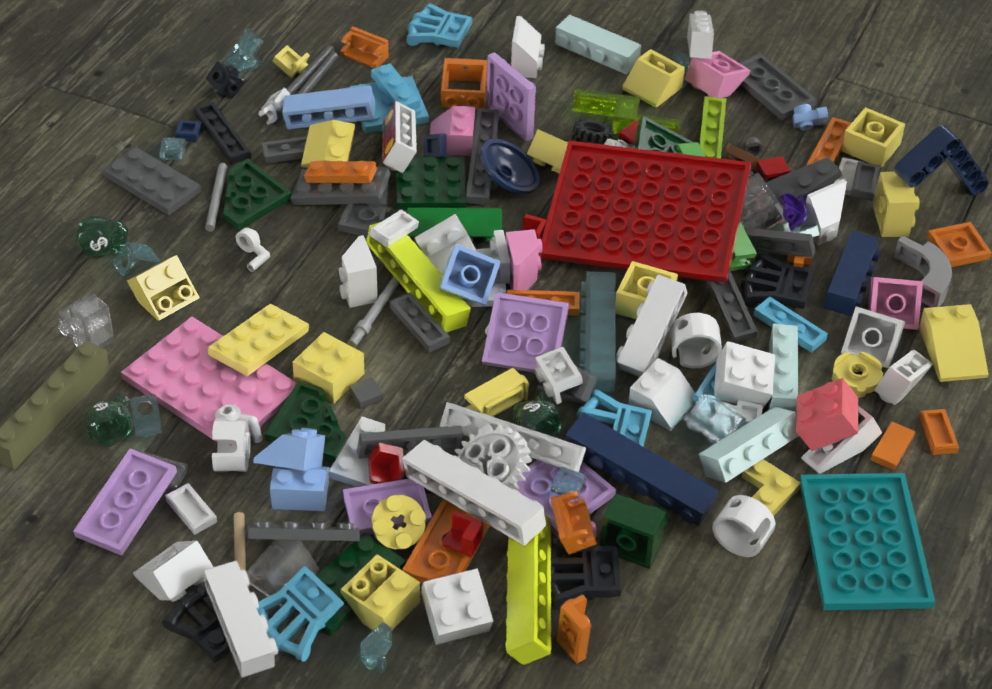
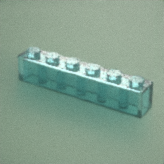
(599, 329)

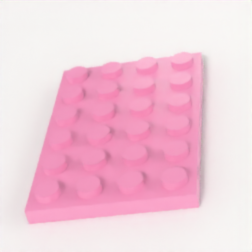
(198, 385)

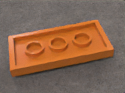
(429, 557)

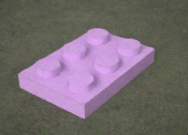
(362, 501)

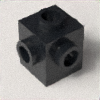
(224, 79)

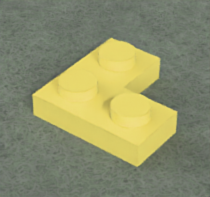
(774, 485)

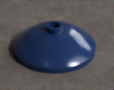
(509, 166)

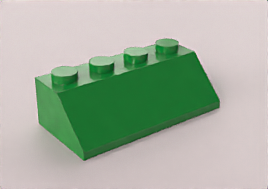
(476, 221)

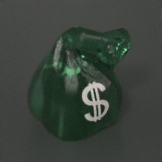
(101, 236)
(538, 415)
(109, 420)

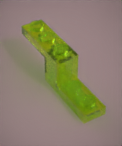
(622, 108)

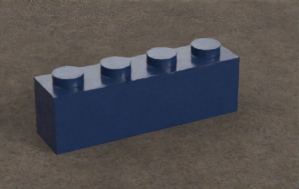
(852, 273)

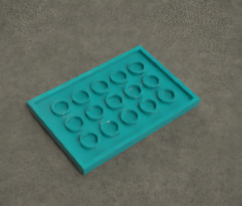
(865, 542)

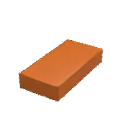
(938, 432)
(892, 446)

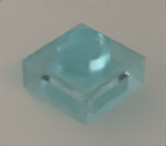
(172, 148)
(568, 481)

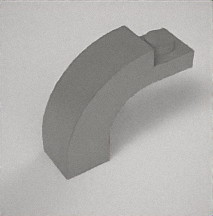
(931, 264)

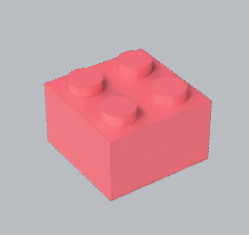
(827, 414)

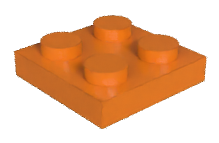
(960, 244)

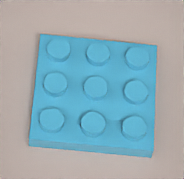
(384, 105)

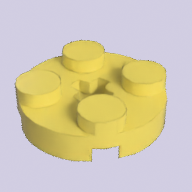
(862, 384)
(383, 526)

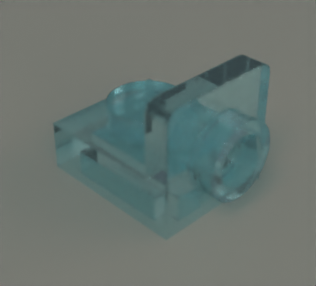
(375, 647)

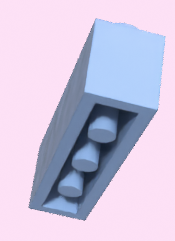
(339, 104)

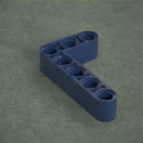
(933, 151)

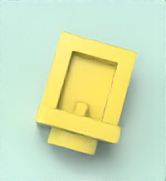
(290, 61)

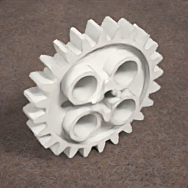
(497, 454)

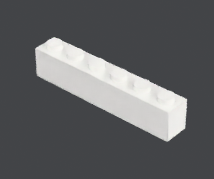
(475, 492)

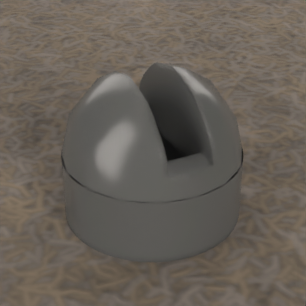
(753, 146)

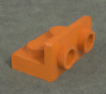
(574, 628)

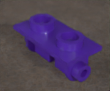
(793, 210)

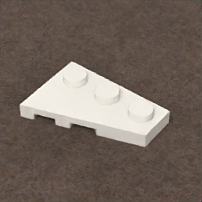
(347, 466)

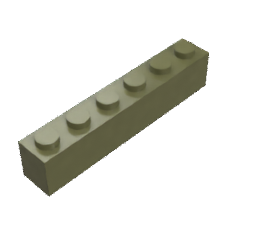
(51, 403)

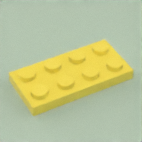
(258, 339)

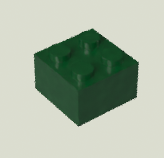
(633, 529)

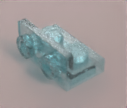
(713, 418)

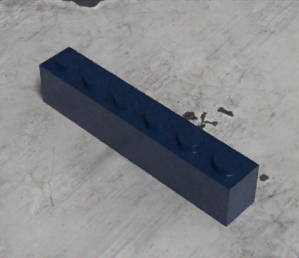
(643, 470)

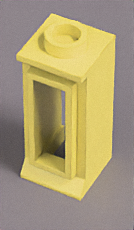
(498, 393)

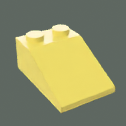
(954, 342)

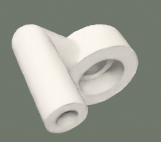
(249, 241)
(234, 413)

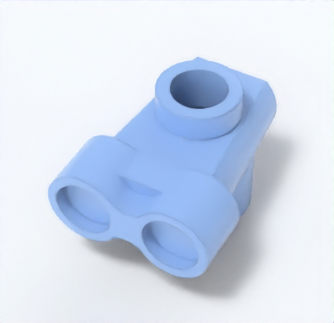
(806, 118)

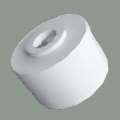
(691, 336)
(237, 455)
(741, 523)

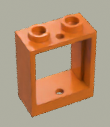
(454, 71)

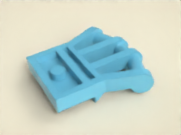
(438, 27)
(628, 421)
(313, 602)

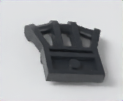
(791, 287)
(598, 578)
(209, 635)

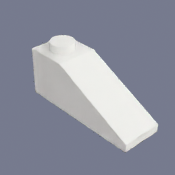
(902, 377)
(837, 452)

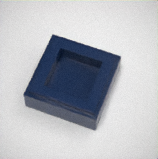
(188, 130)
(435, 145)

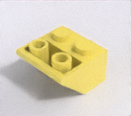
(654, 78)
(163, 288)
(381, 593)

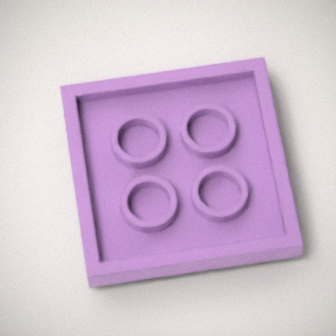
(511, 95)
(523, 330)
(538, 488)

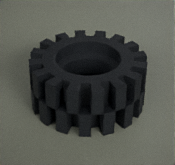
(591, 131)

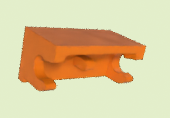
(365, 48)
(573, 522)

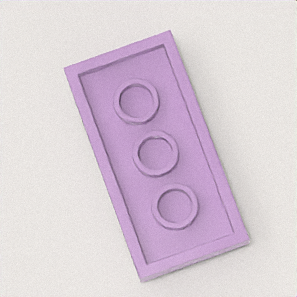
(125, 501)

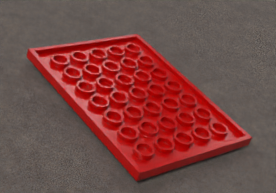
(646, 209)

